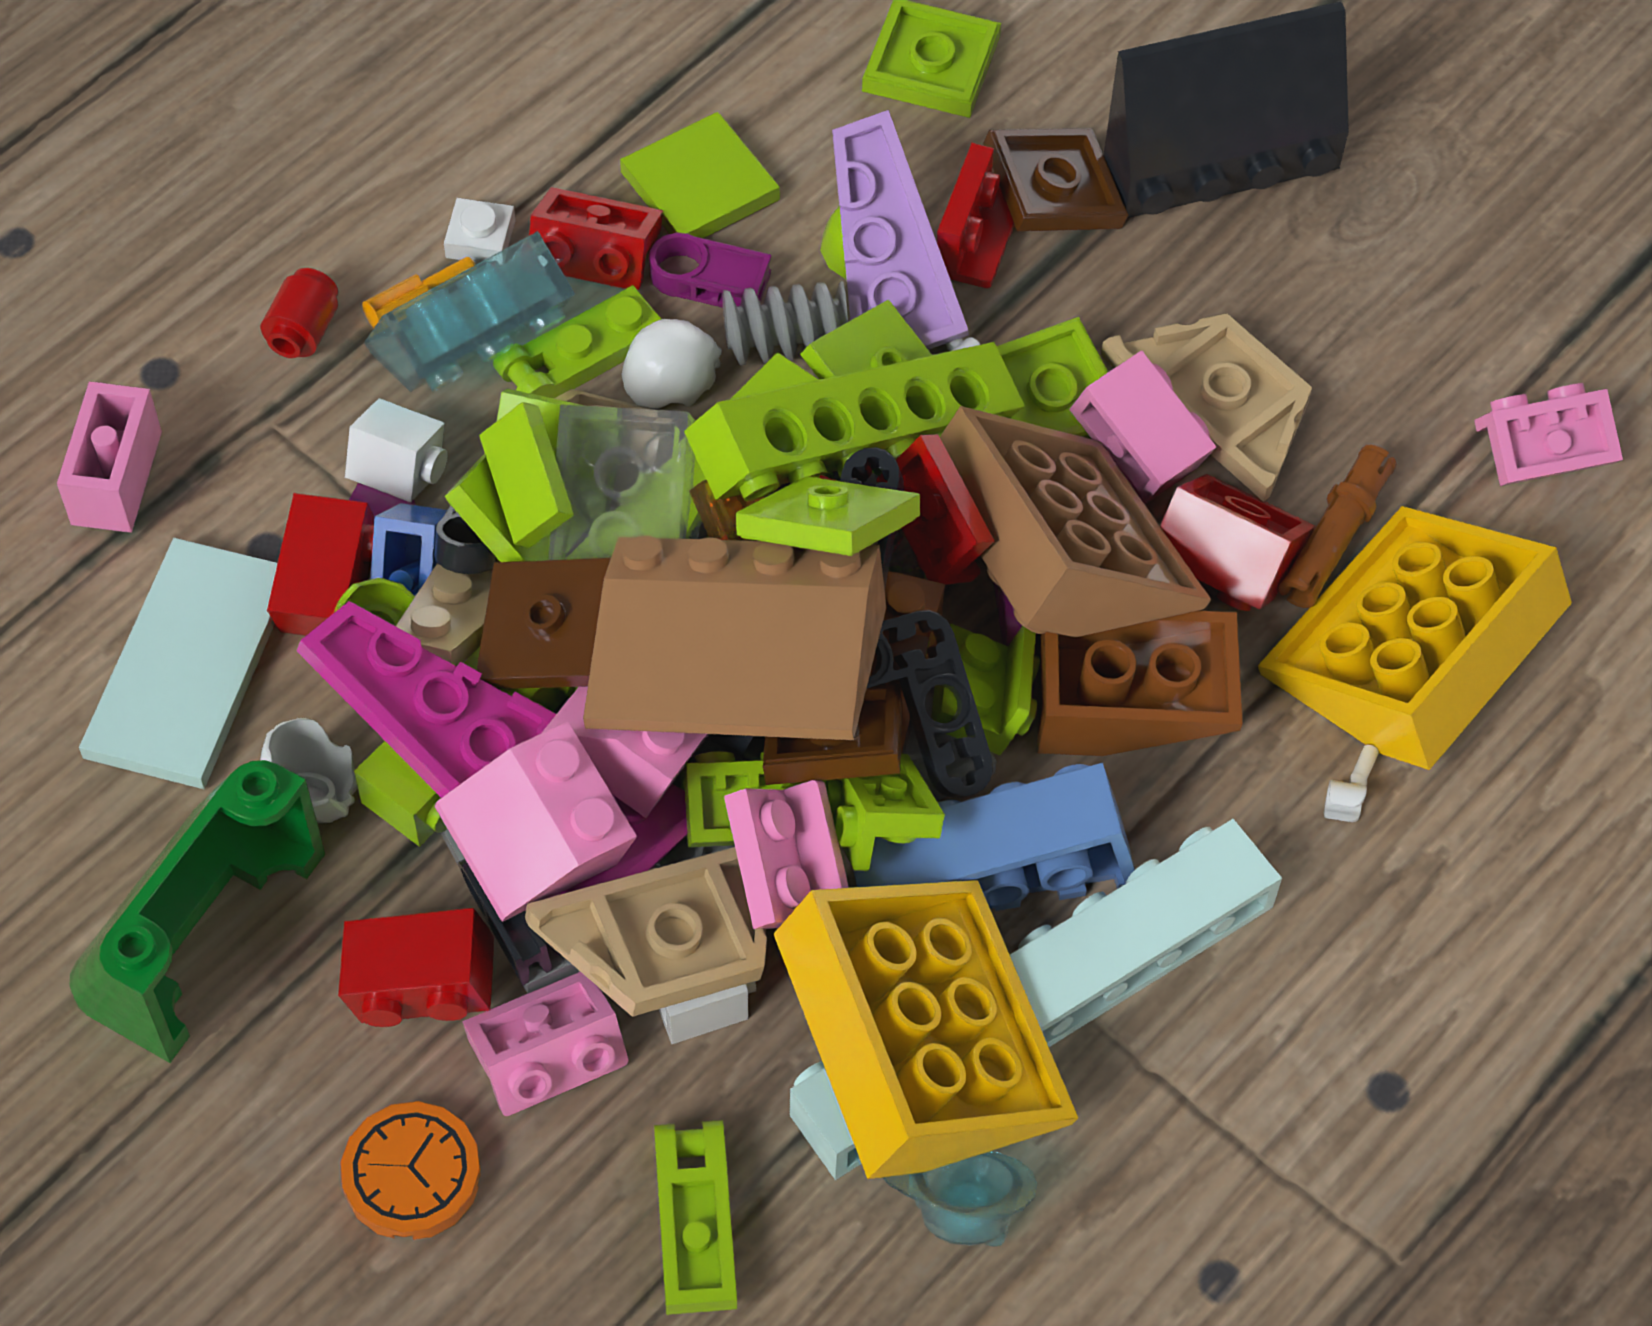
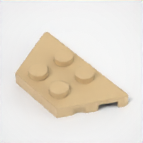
(1234, 387)
(658, 932)

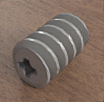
(781, 321)

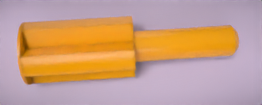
(409, 289)

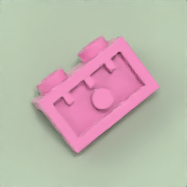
(1552, 435)
(784, 848)
(547, 1042)

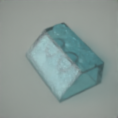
(472, 315)

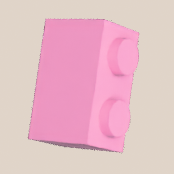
(1143, 426)
(109, 457)

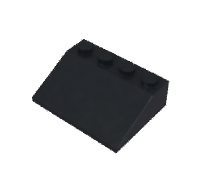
(1229, 110)

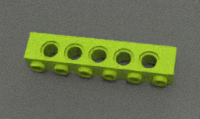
(816, 426)

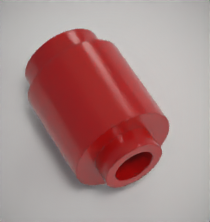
(300, 313)

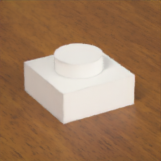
(478, 229)

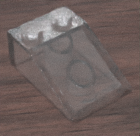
(623, 477)

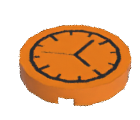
(410, 1170)

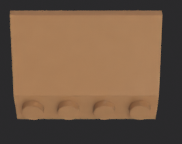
(1066, 529)
(734, 638)

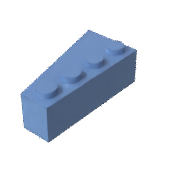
(1018, 841)

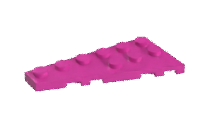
(454, 722)

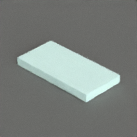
(184, 665)

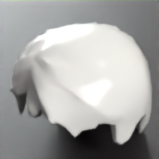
(670, 364)
(328, 768)

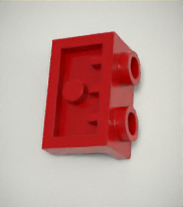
(975, 222)
(596, 236)
(949, 526)

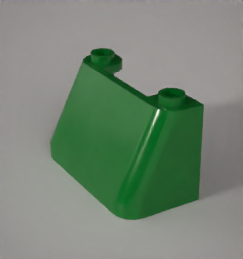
(244, 828)

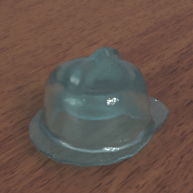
(970, 1198)

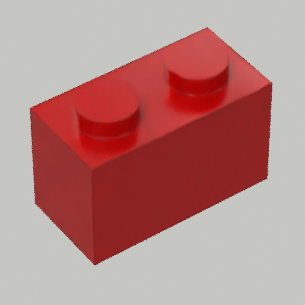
(320, 557)
(416, 967)

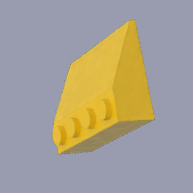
(1420, 632)
(921, 1024)

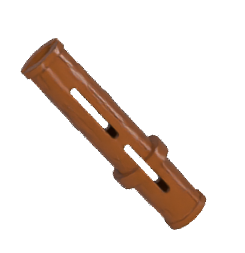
(1347, 509)

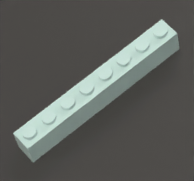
(1099, 955)

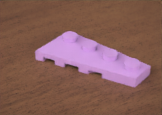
(888, 234)

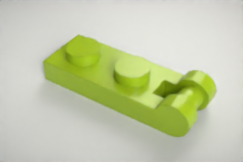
(578, 347)
(695, 1220)

